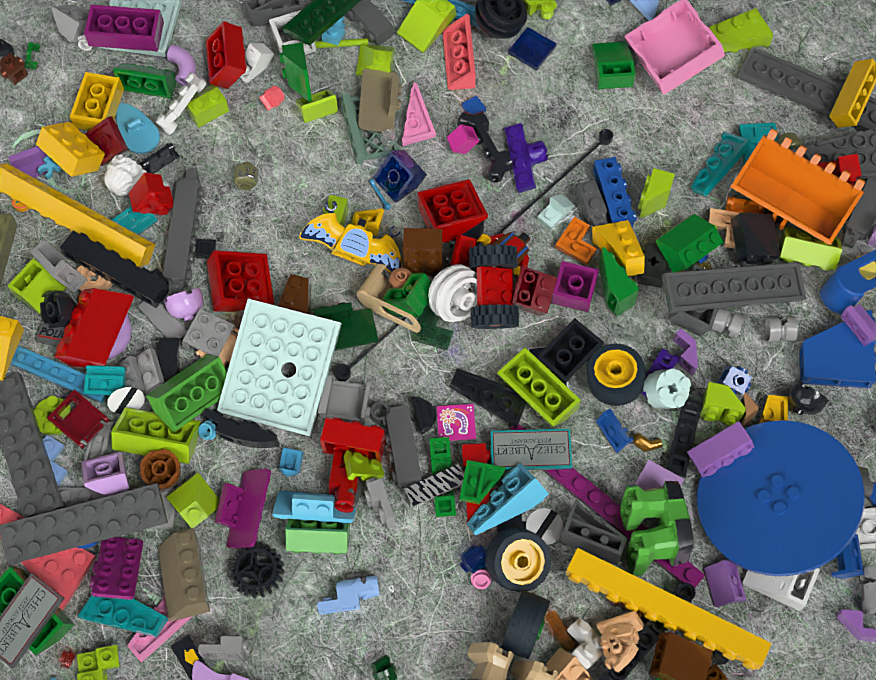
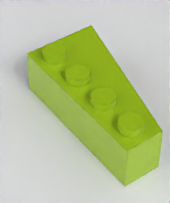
(743, 32)

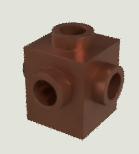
(12, 68)

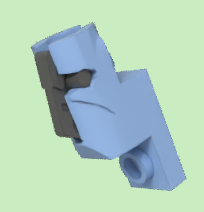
(349, 592)

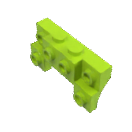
(95, 663)

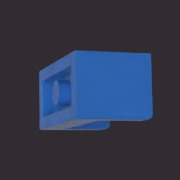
(850, 561)

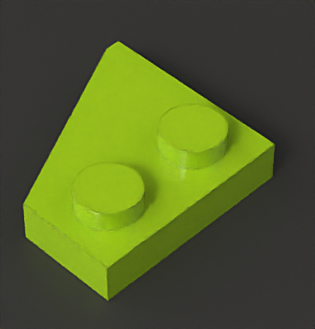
(361, 466)

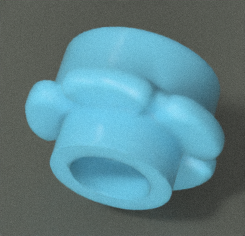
(203, 430)

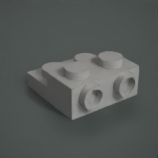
(143, 371)
(377, 499)
(232, 648)

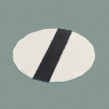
(125, 397)
(545, 524)

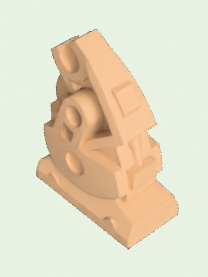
(620, 639)

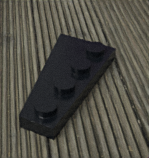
(490, 395)

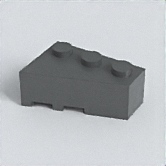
(261, 11)
(592, 535)

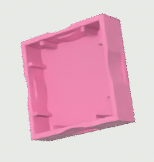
(674, 46)

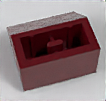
(533, 291)

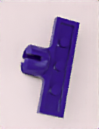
(524, 156)

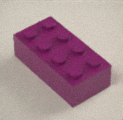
(124, 28)

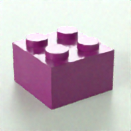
(574, 286)

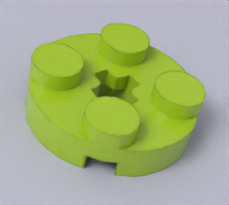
(44, 409)

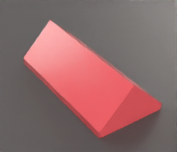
(459, 54)

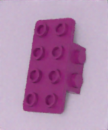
(242, 508)
(117, 568)

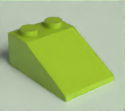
(426, 22)

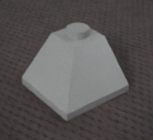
(70, 21)

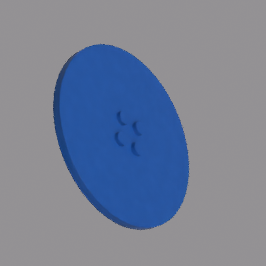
(784, 502)

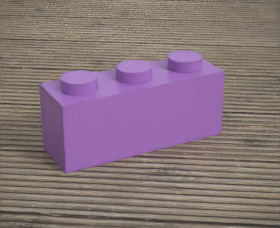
(721, 449)

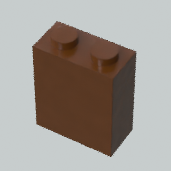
(679, 659)

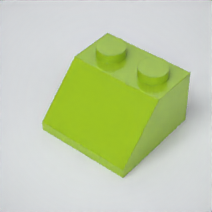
(207, 105)

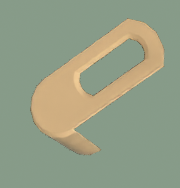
(373, 291)

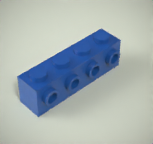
(613, 190)

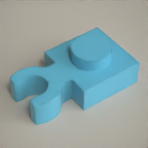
(49, 167)

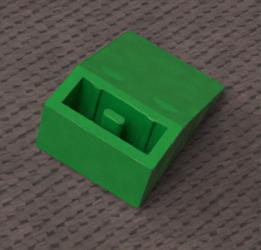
(613, 65)
(617, 287)

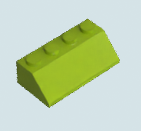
(540, 388)
(145, 431)

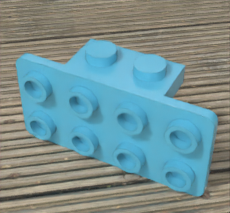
(309, 507)

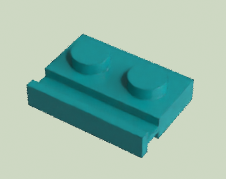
(135, 221)
(104, 380)

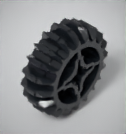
(265, 568)

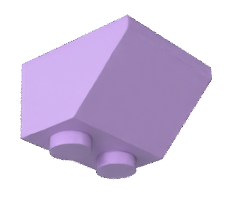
(106, 474)

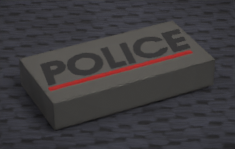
(48, 335)

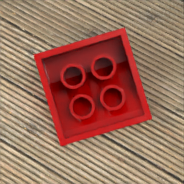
(451, 208)
(238, 277)

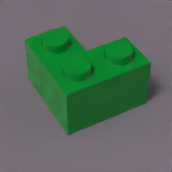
(411, 297)

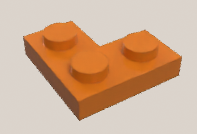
(572, 243)

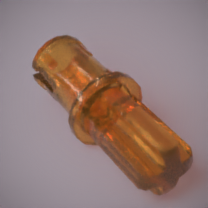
(560, 631)

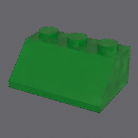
(146, 80)
(688, 242)

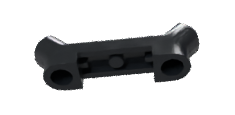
(499, 161)

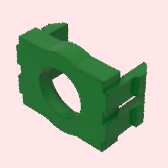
(31, 47)

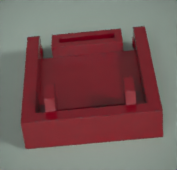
(81, 422)

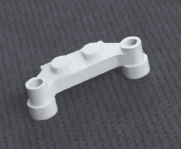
(176, 107)

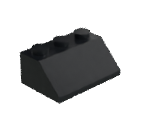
(570, 350)

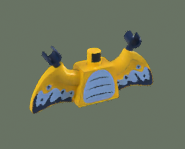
(353, 241)

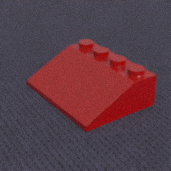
(93, 328)

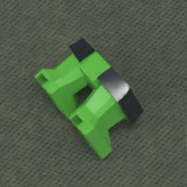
(674, 533)

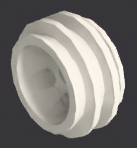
(453, 293)

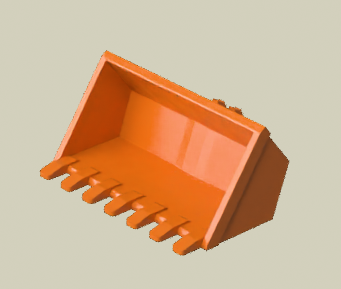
(798, 188)

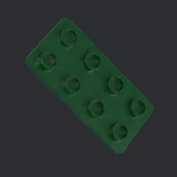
(357, 326)

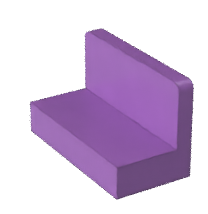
(29, 161)
(860, 323)
(725, 583)

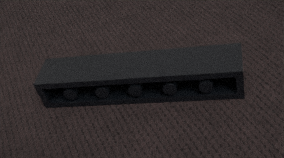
(115, 269)

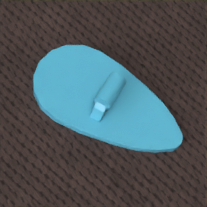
(137, 129)

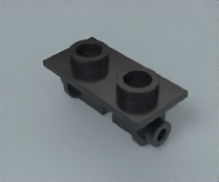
(160, 159)

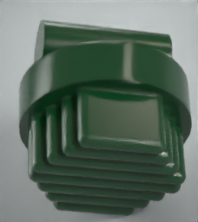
(384, 669)

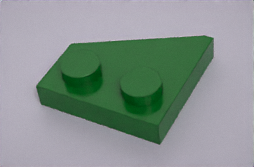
(479, 480)

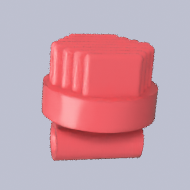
(272, 97)

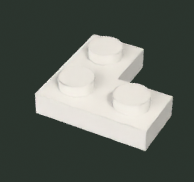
(590, 643)

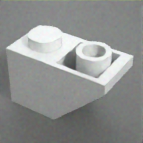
(257, 60)

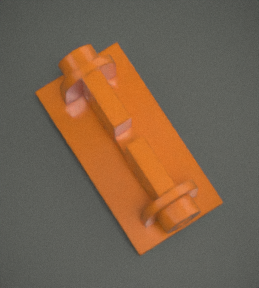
(743, 206)

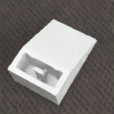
(788, 590)

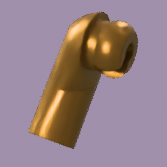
(646, 444)

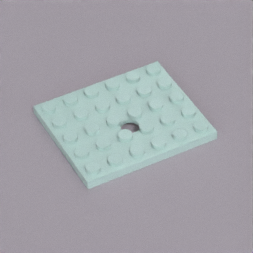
(255, 379)

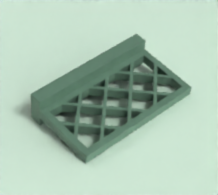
(355, 134)

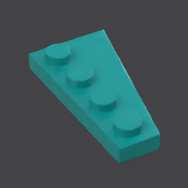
(725, 156)
(124, 615)

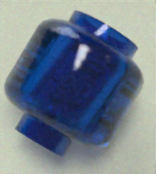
(473, 558)

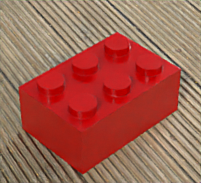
(225, 55)
(353, 437)

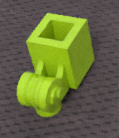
(546, 6)

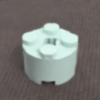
(667, 388)

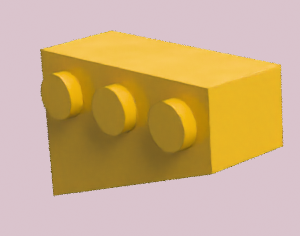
(622, 242)

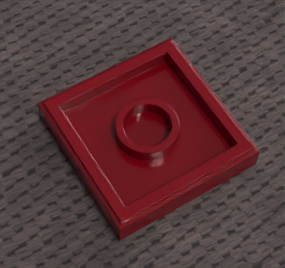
(108, 139)

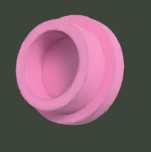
(481, 579)

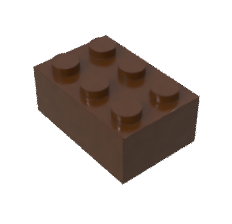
(423, 250)

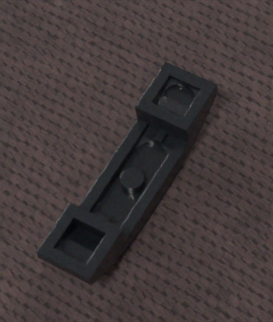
(684, 437)

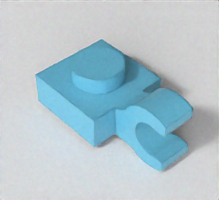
(335, 33)

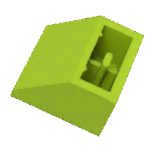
(655, 192)
(33, 283)
(721, 405)

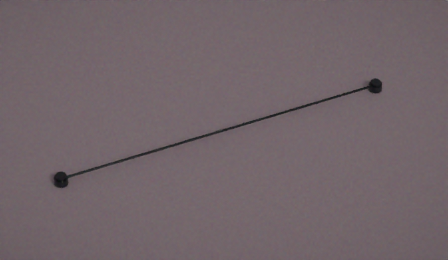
(343, 371)

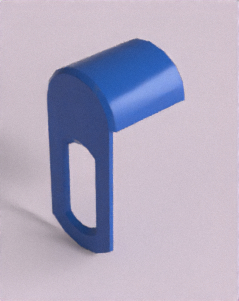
(847, 284)

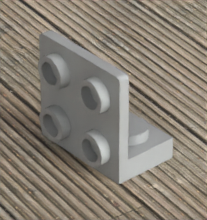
(207, 333)

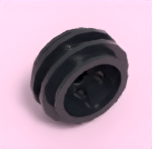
(495, 17)

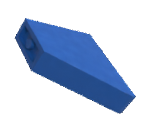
(837, 359)

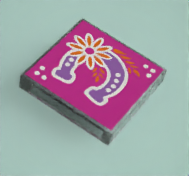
(457, 422)

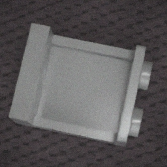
(56, 265)
(346, 401)

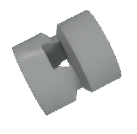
(728, 322)
(780, 329)

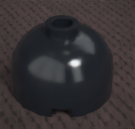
(57, 308)
(805, 399)

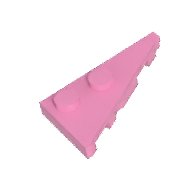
(418, 123)

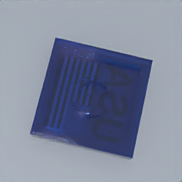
(532, 48)

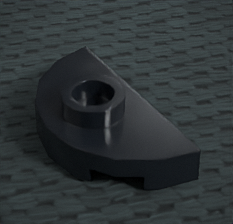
(424, 413)

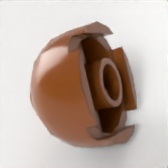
(160, 468)

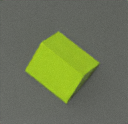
(322, 104)

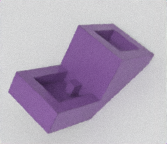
(688, 359)
(854, 623)

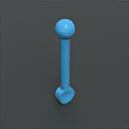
(387, 206)

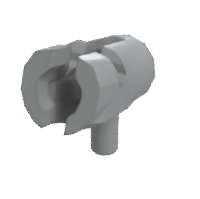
(868, 590)

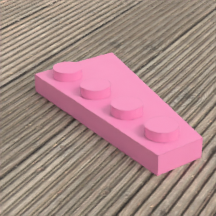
(144, 645)

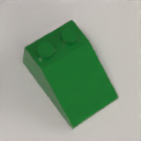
(296, 69)

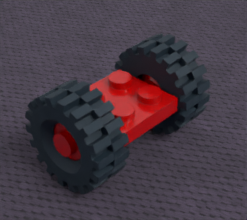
(494, 286)

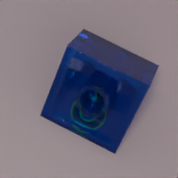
(399, 175)

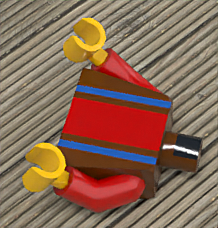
(510, 239)

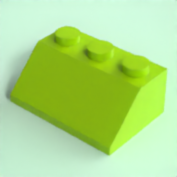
(809, 250)

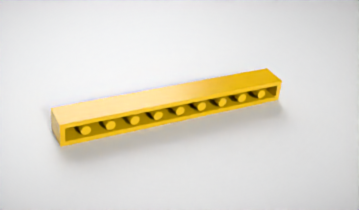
(74, 215)
(668, 609)

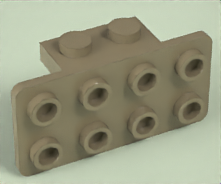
(378, 100)

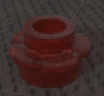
(67, 658)

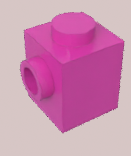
(462, 139)

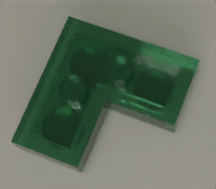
(430, 333)

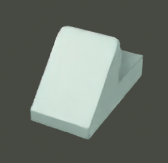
(555, 211)

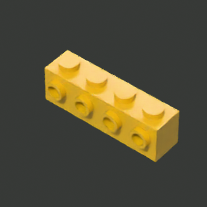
(854, 94)

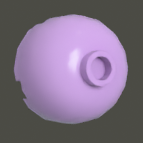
(184, 304)

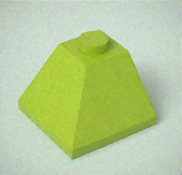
(375, 58)
(194, 500)

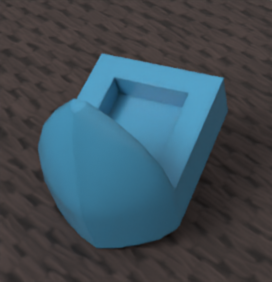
(290, 462)

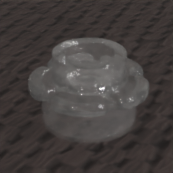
(388, 137)

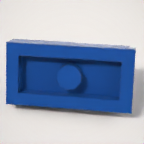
(613, 430)

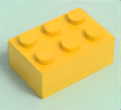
(96, 100)
(70, 148)

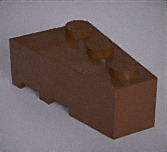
(296, 294)

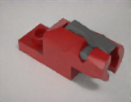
(345, 490)

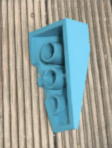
(516, 495)

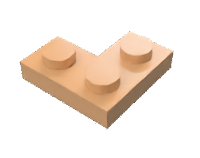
(722, 220)

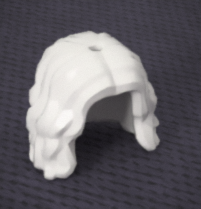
(122, 175)

